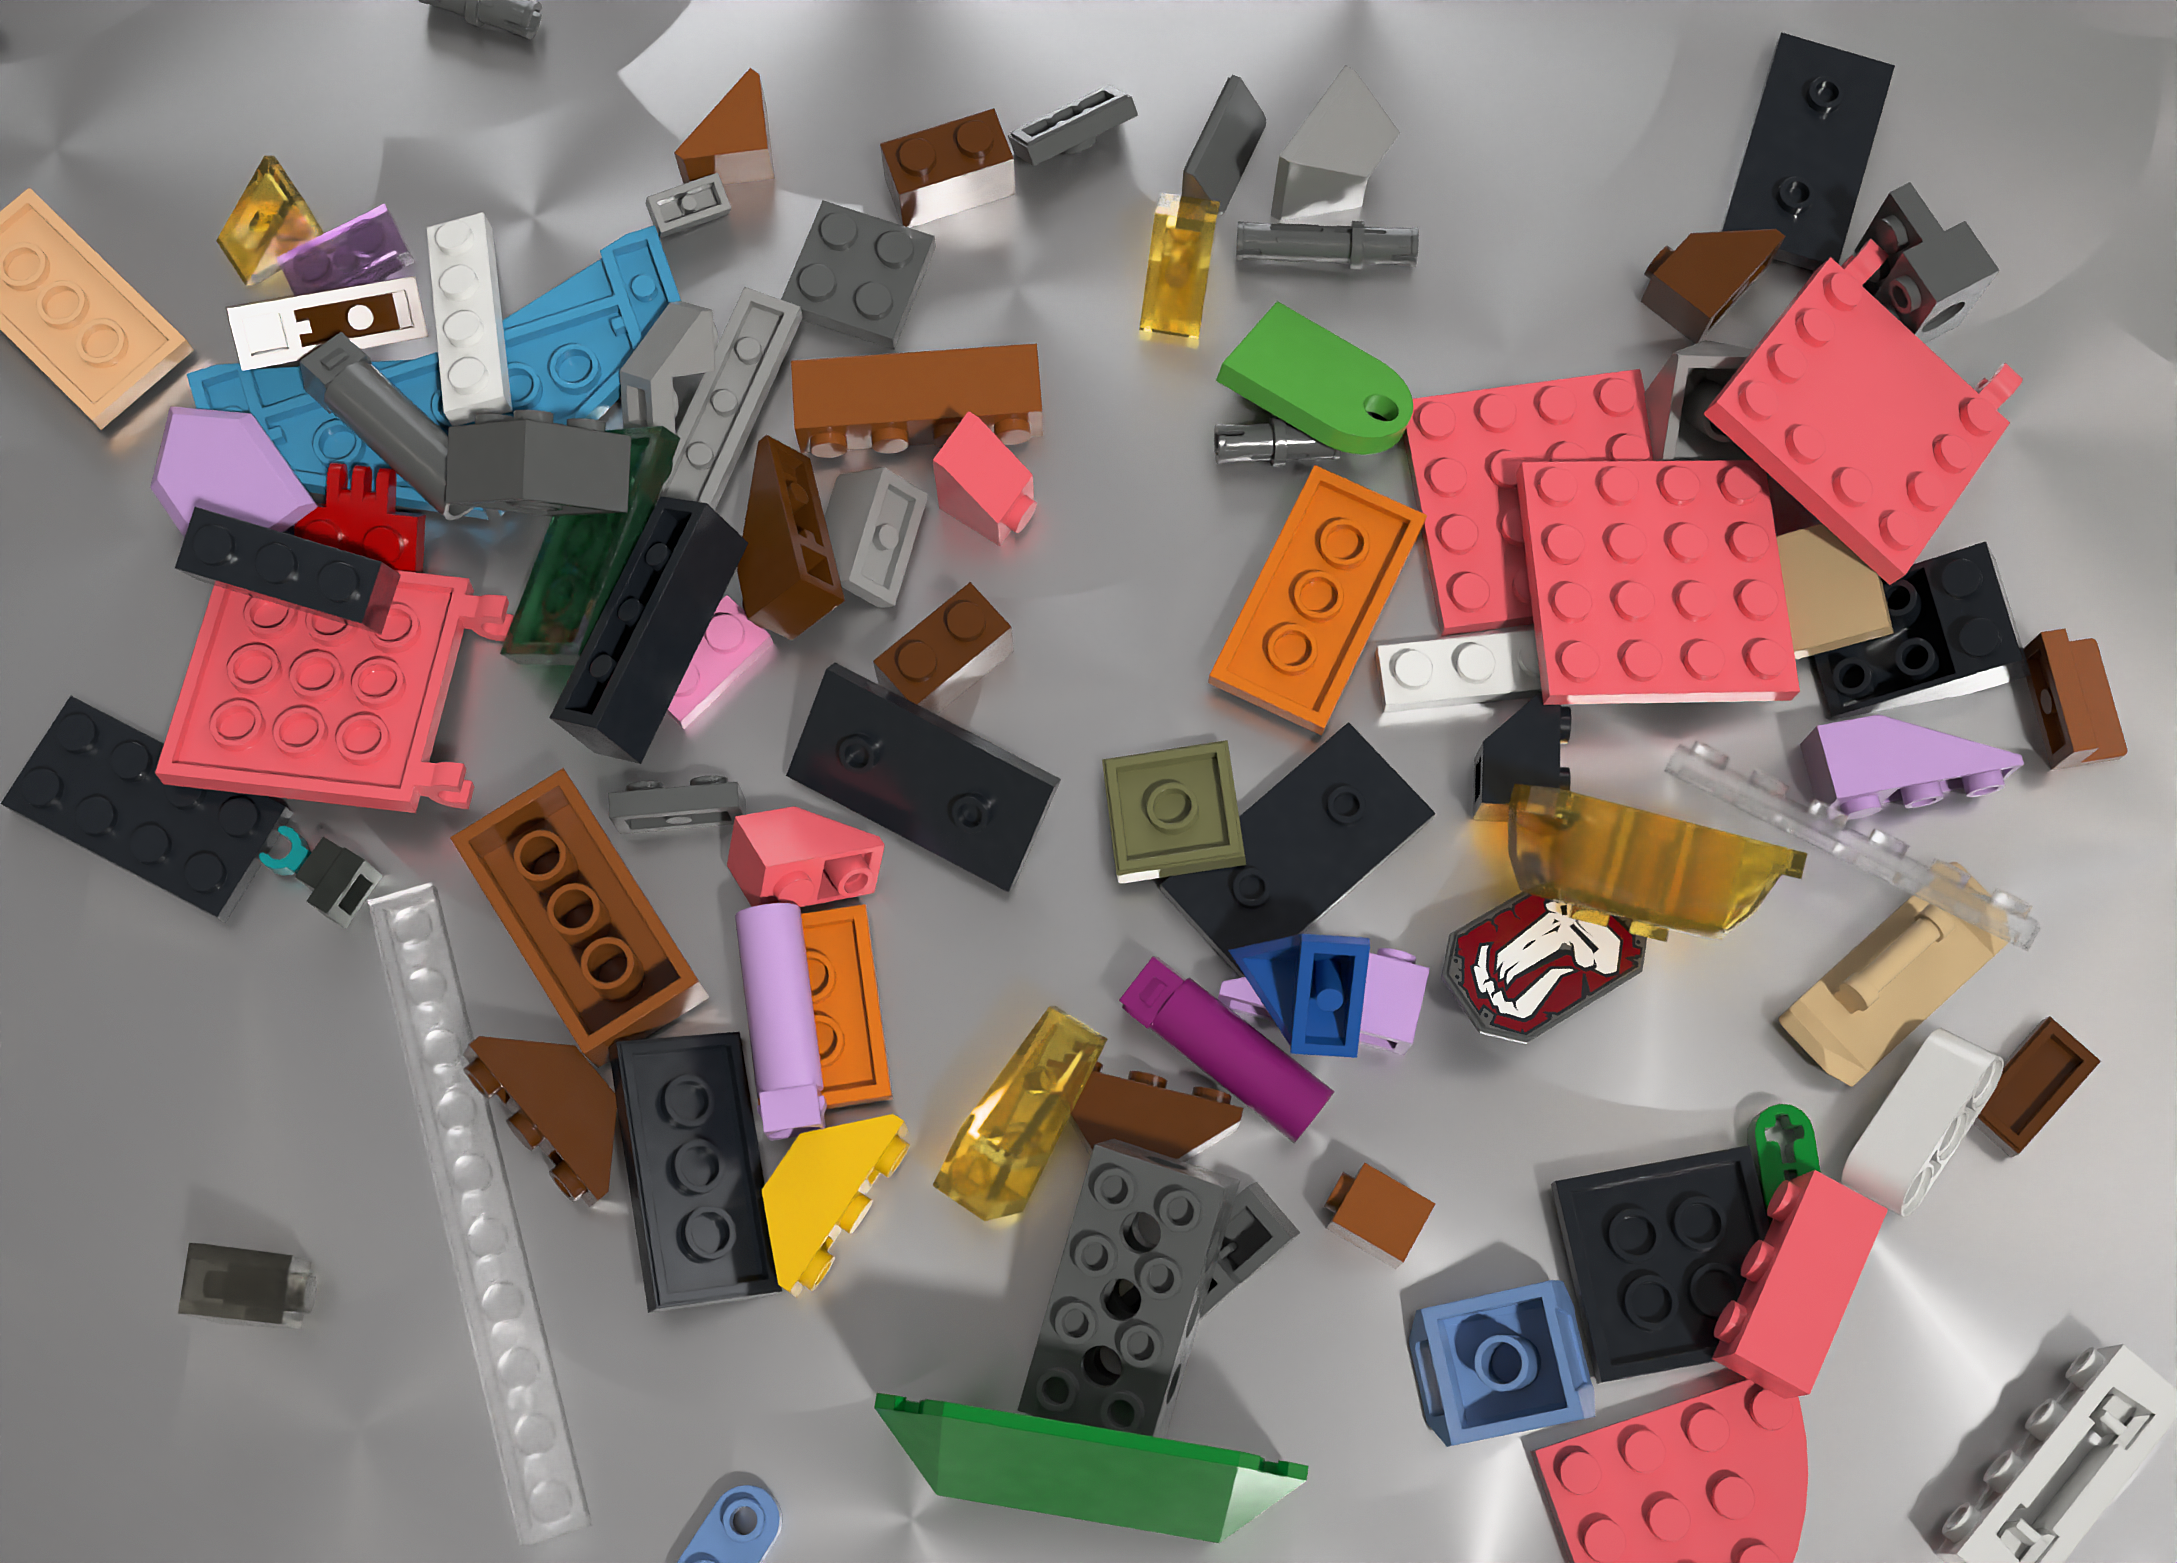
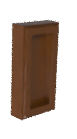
(2034, 1086)

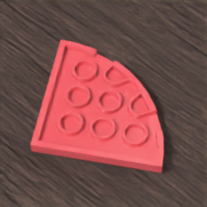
(1684, 1482)

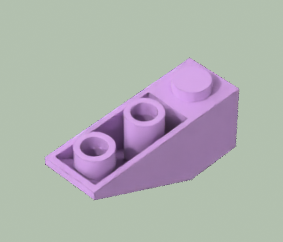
(1888, 760)

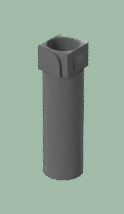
(382, 417)

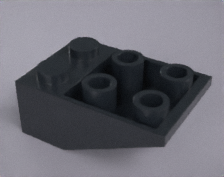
(1947, 639)

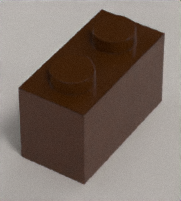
(948, 168)
(946, 651)

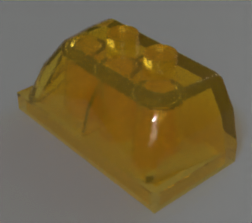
(1639, 864)

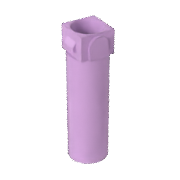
(781, 1020)

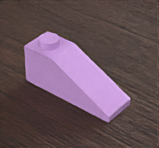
(1390, 1000)

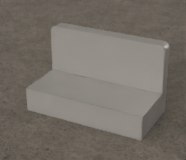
(873, 531)

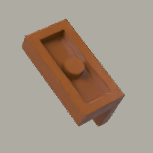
(2073, 701)

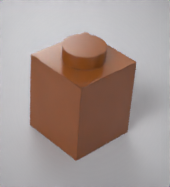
(1377, 1214)

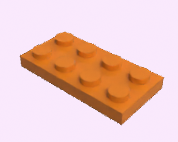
(1317, 600)

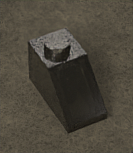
(246, 1287)

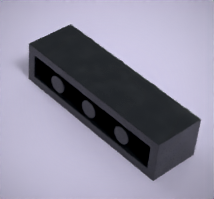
(649, 629)

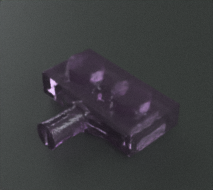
(348, 255)

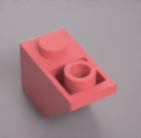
(801, 858)

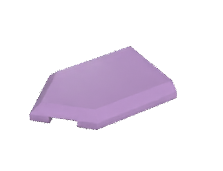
(228, 468)

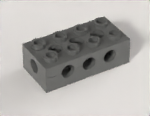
(1085, 1302)

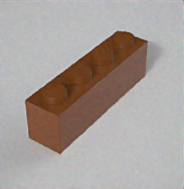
(914, 398)

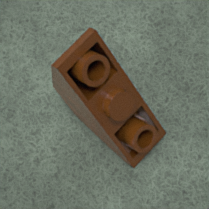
(554, 1105)
(1151, 1116)

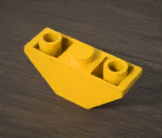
(823, 1190)

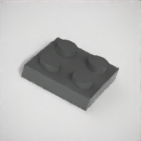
(859, 274)

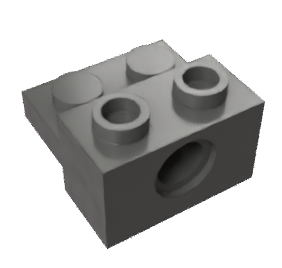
(1929, 272)

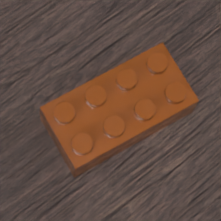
(579, 917)

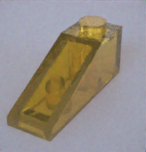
(1020, 1118)

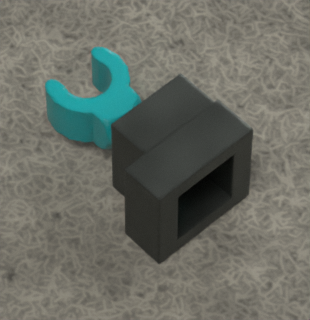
(333, 873)

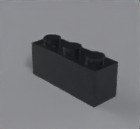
(288, 570)

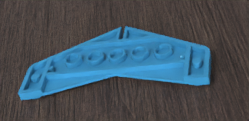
(559, 356)

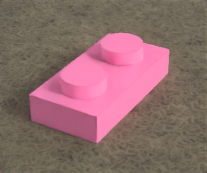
(721, 657)

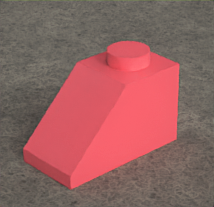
(983, 482)

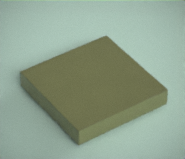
(1173, 812)

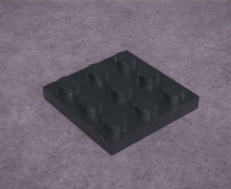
(1659, 1256)

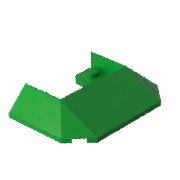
(1086, 1469)

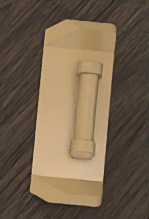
(1888, 986)

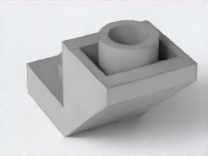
(675, 346)

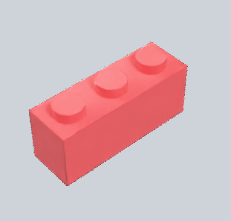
(1798, 1284)

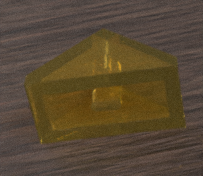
(266, 223)

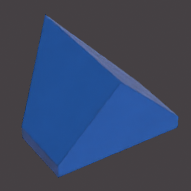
(1311, 989)

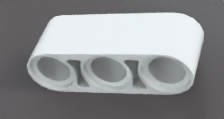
(1922, 1122)

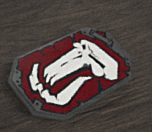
(1535, 967)

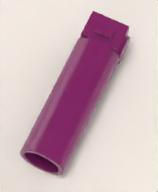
(1226, 1048)

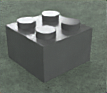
(538, 465)

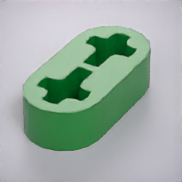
(1767, 1158)

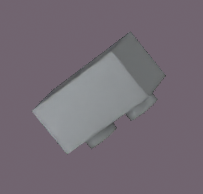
(688, 205)

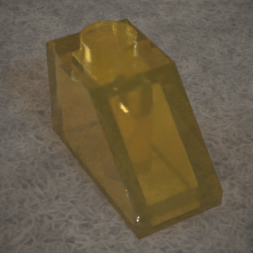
(1179, 265)

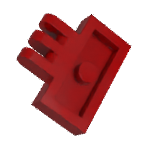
(366, 520)

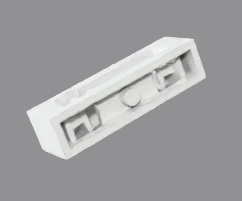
(2128, 1393)

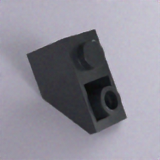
(1523, 753)

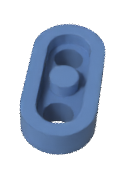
(721, 1543)

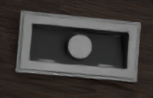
(1224, 145)

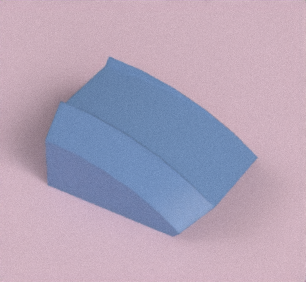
(1501, 1363)

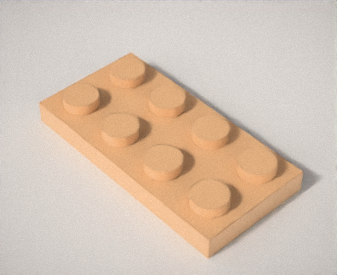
(78, 314)

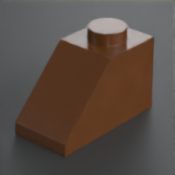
(1707, 276)

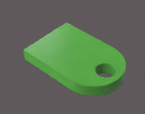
(1319, 383)

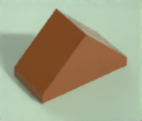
(731, 138)

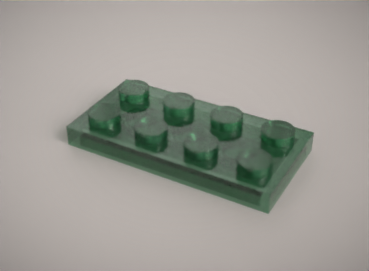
(585, 560)

